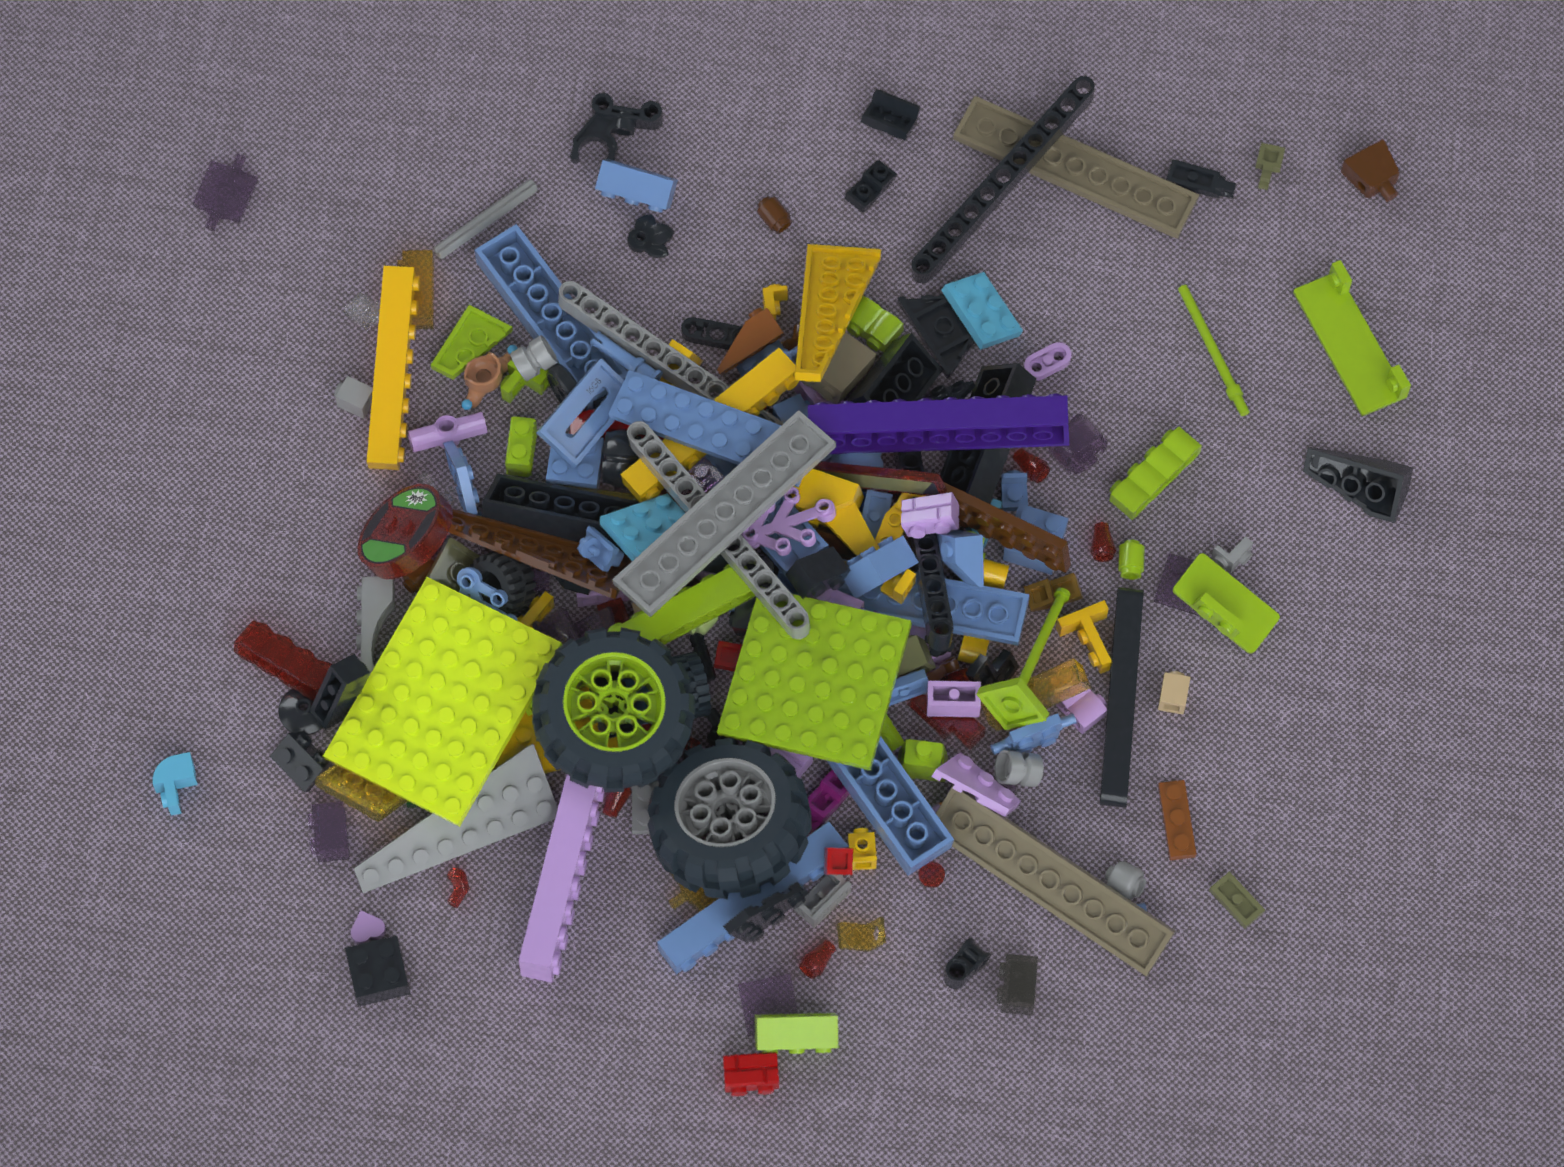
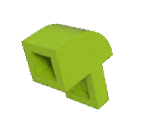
(514, 382)

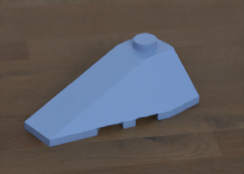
(963, 555)

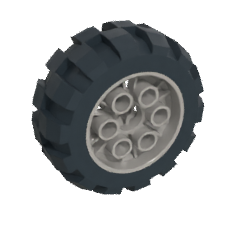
(714, 780)

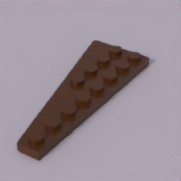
(538, 550)

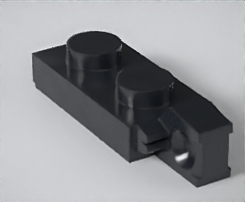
(1200, 180)

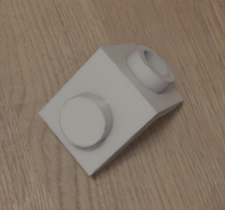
(1239, 555)

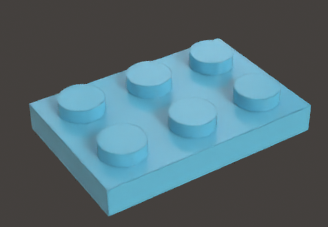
(982, 310)

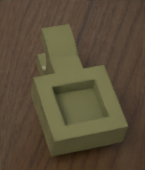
(1269, 161)

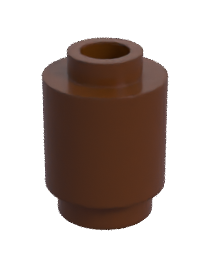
(774, 214)
(414, 580)

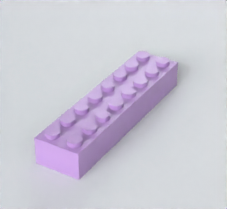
(560, 881)

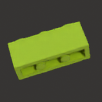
(796, 1032)

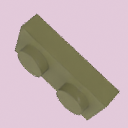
(1237, 900)

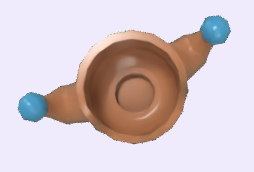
(484, 376)

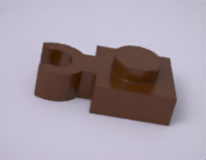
(946, 666)

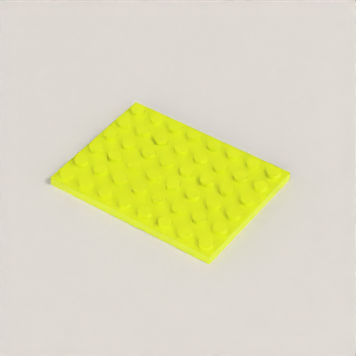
(442, 701)

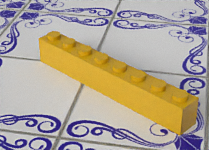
(391, 368)
(749, 394)

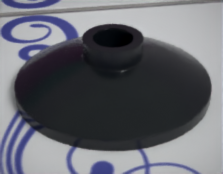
(295, 719)

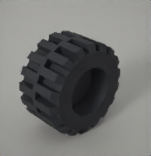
(507, 575)

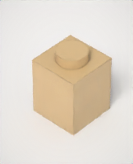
(1174, 692)

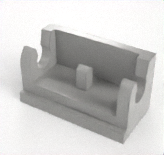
(824, 899)

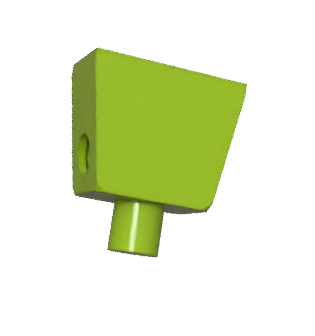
(922, 758)

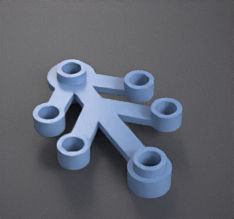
(478, 586)

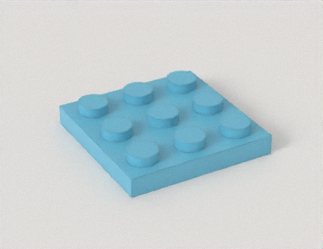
(641, 524)

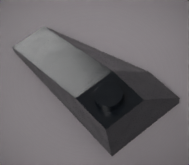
(1368, 482)

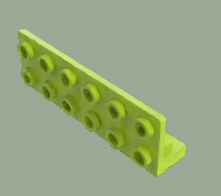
(1351, 342)

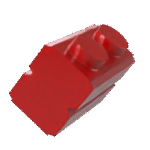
(751, 1073)

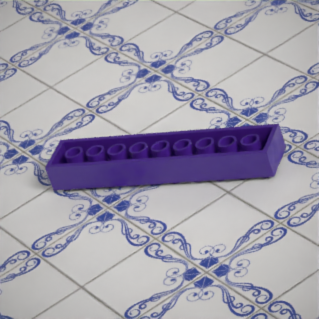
(944, 423)

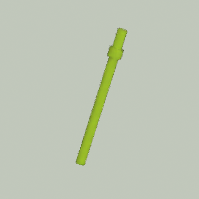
(1233, 390)

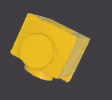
(866, 857)

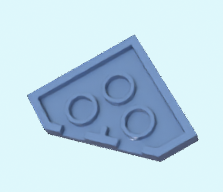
(463, 477)

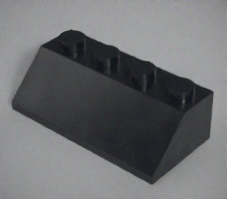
(900, 373)

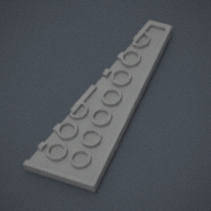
(508, 803)

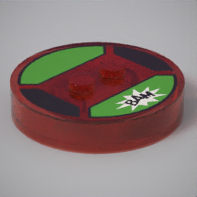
(405, 531)

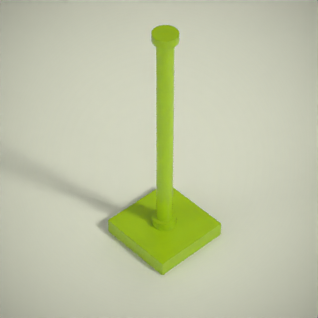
(1012, 699)

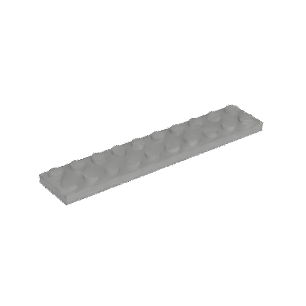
(724, 513)

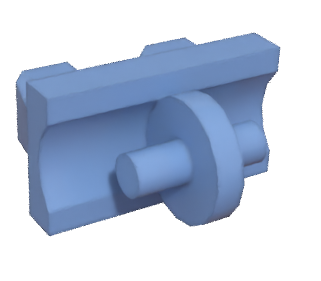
(599, 550)

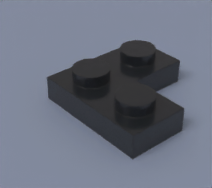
(988, 673)

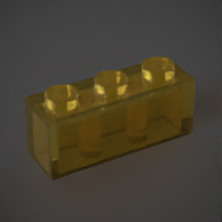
(424, 267)

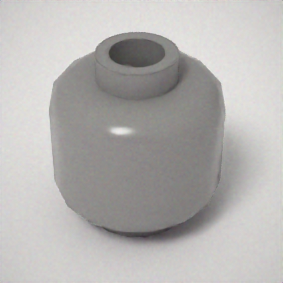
(1126, 879)

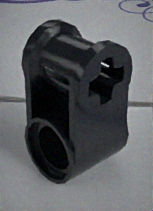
(968, 960)

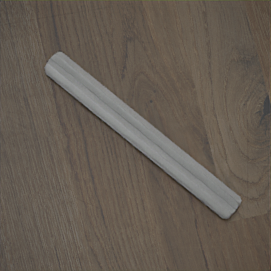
(485, 219)

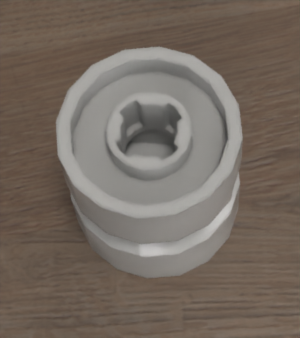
(532, 359)
(1018, 767)

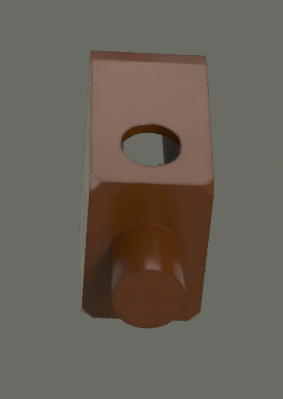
(1373, 171)

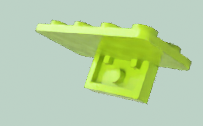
(1226, 603)

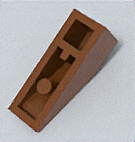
(752, 338)

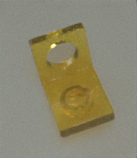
(861, 936)

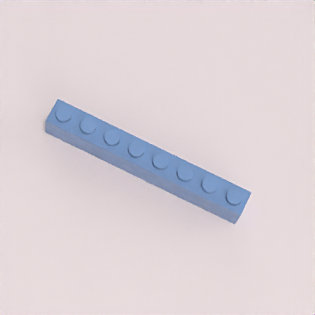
(705, 930)

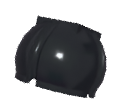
(619, 457)

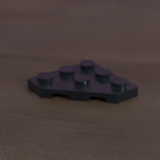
(752, 921)

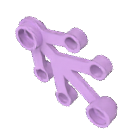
(783, 524)

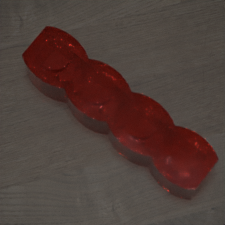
(281, 658)

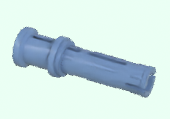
(623, 357)

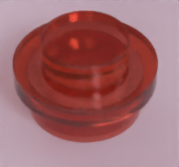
(931, 875)

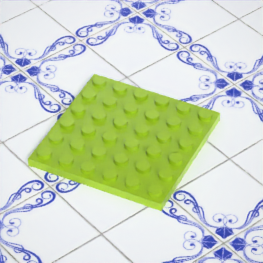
(820, 691)

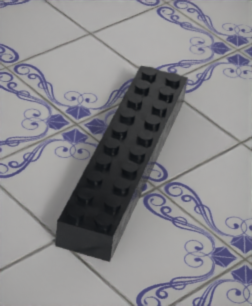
(558, 510)

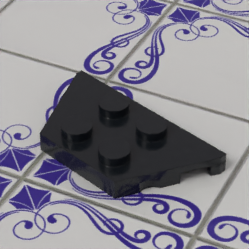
(938, 329)

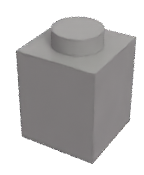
(354, 397)

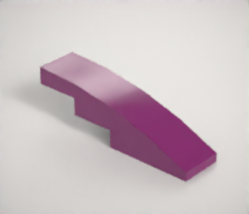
(826, 800)

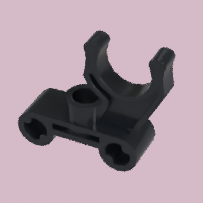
(615, 120)

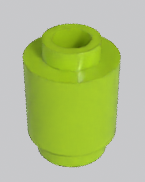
(1131, 559)

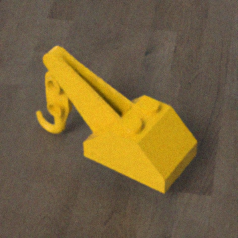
(848, 522)

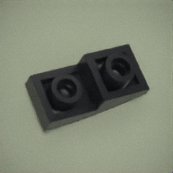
(871, 186)

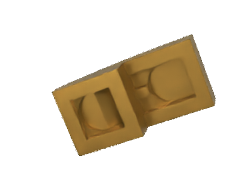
(1042, 592)

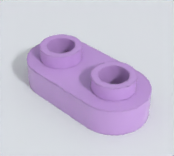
(1045, 360)

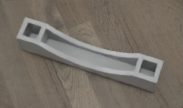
(377, 604)

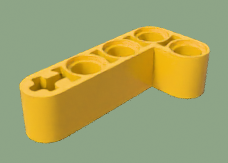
(994, 576)

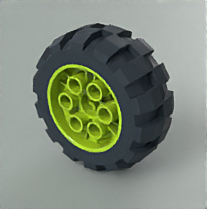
(584, 752)

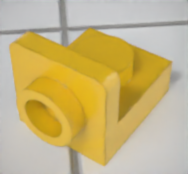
(772, 295)
(899, 586)

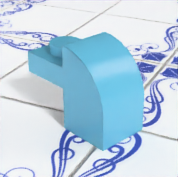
(173, 774)

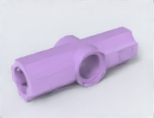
(447, 429)

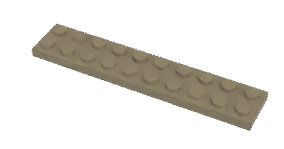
(1081, 169)
(1054, 882)

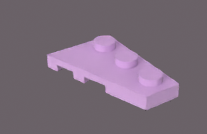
(972, 779)

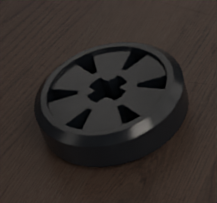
(561, 382)

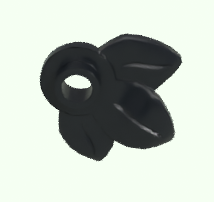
(652, 237)

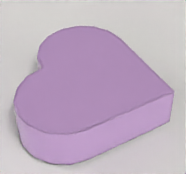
(367, 928)

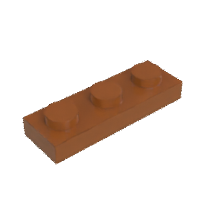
(1177, 820)

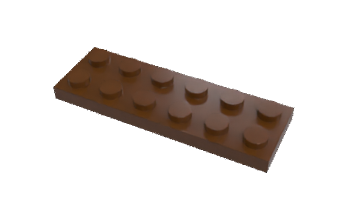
(1011, 531)

